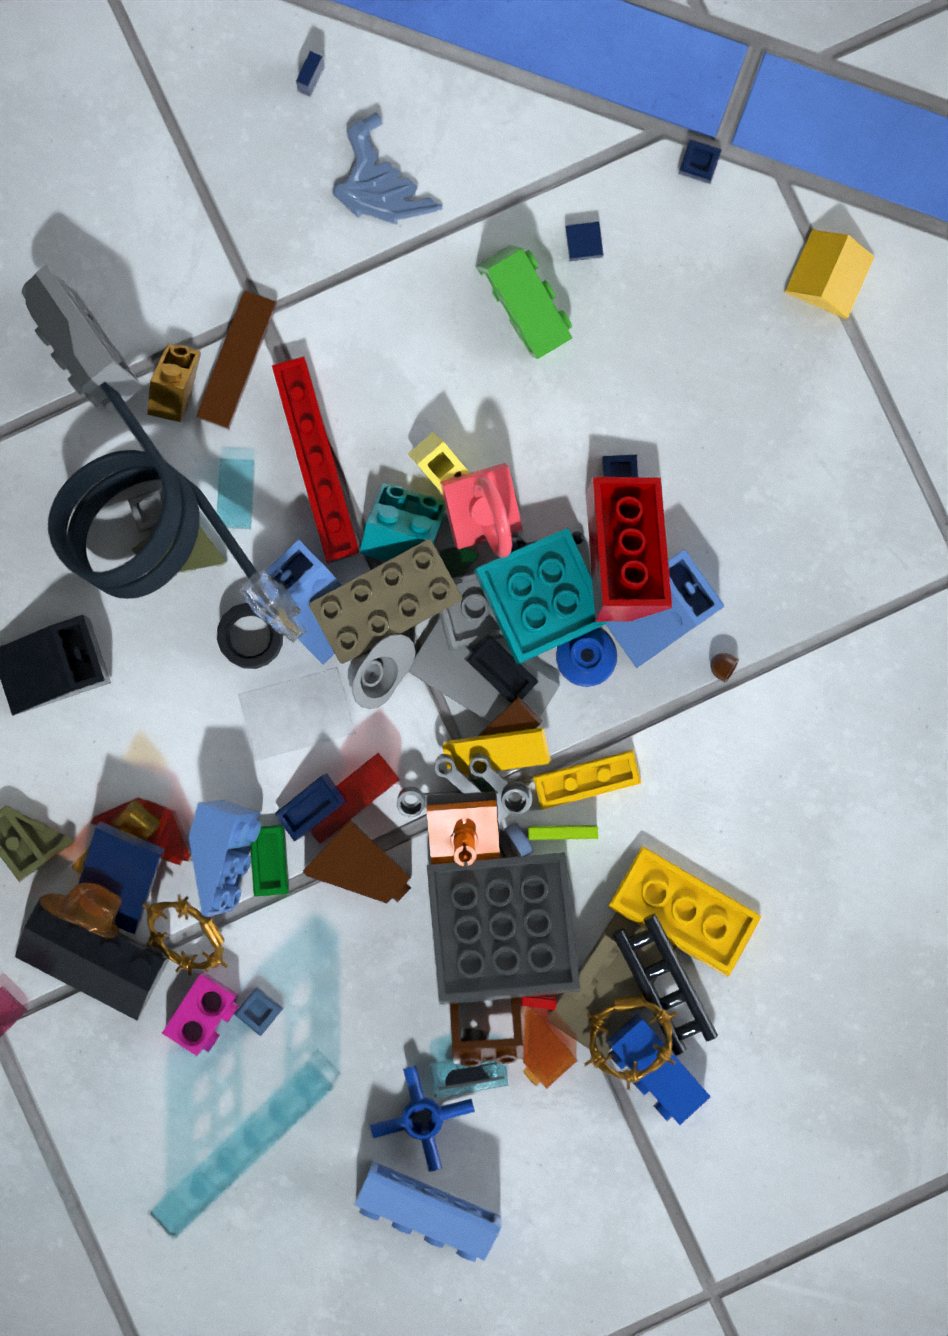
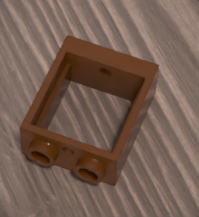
(499, 1050)

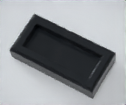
(500, 669)

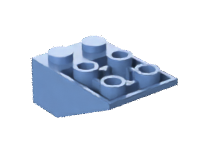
(306, 581)
(691, 605)
(220, 852)

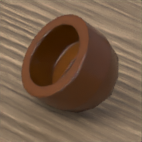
(723, 666)

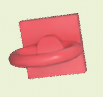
(483, 508)

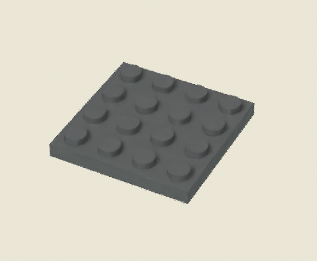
(502, 928)

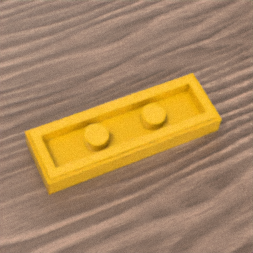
(504, 750)
(587, 779)

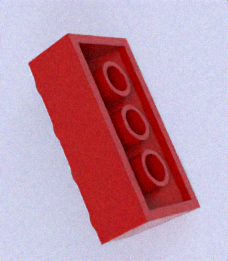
(627, 548)

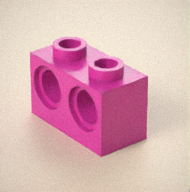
(194, 1009)

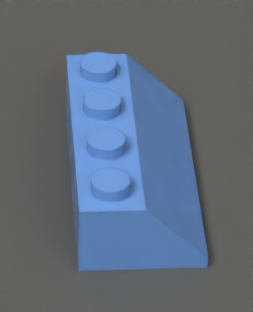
(428, 1211)

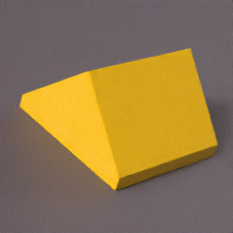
(830, 272)

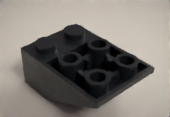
(52, 665)

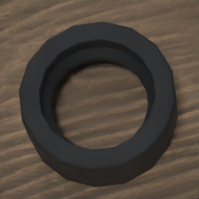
(226, 648)

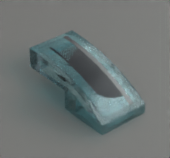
(455, 1079)

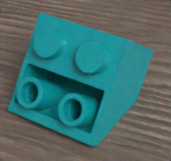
(400, 522)

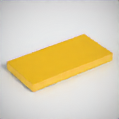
(690, 911)

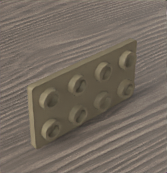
(385, 601)
(601, 980)

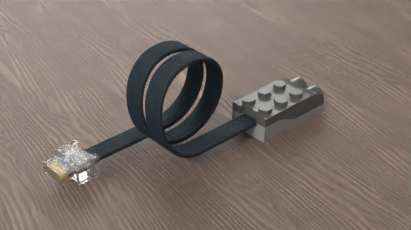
(108, 380)

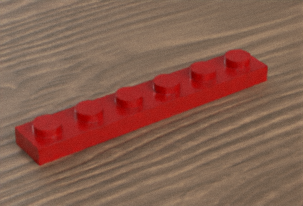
(315, 459)

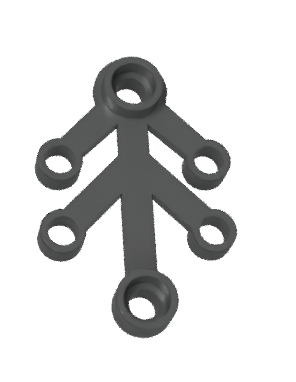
(469, 790)

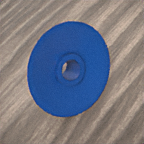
(587, 673)

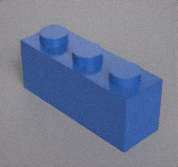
(671, 1084)

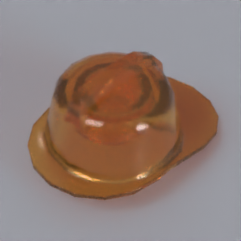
(86, 906)

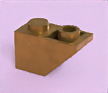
(173, 382)

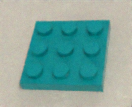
(540, 595)

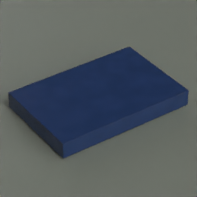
(125, 868)

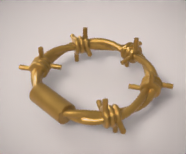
(206, 923)
(630, 1004)

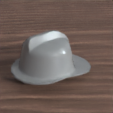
(380, 670)

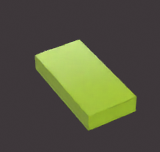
(563, 832)

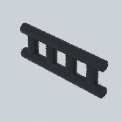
(671, 964)

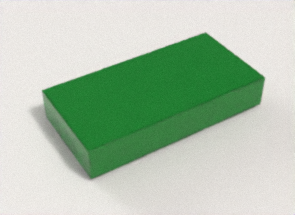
(269, 862)

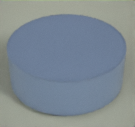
(519, 839)

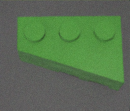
(526, 300)

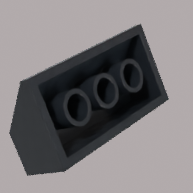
(107, 969)

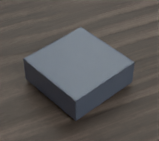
(258, 1011)

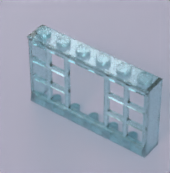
(245, 1145)

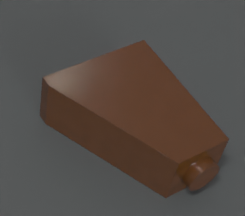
(359, 866)

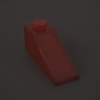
(360, 791)

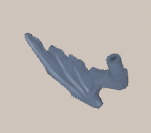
(375, 188)

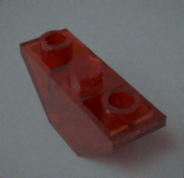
(167, 835)

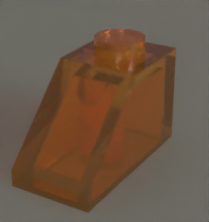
(544, 1051)

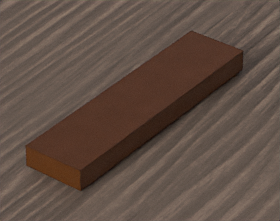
(236, 359)

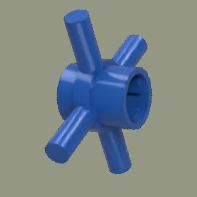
(414, 1129)

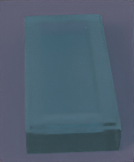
(236, 492)

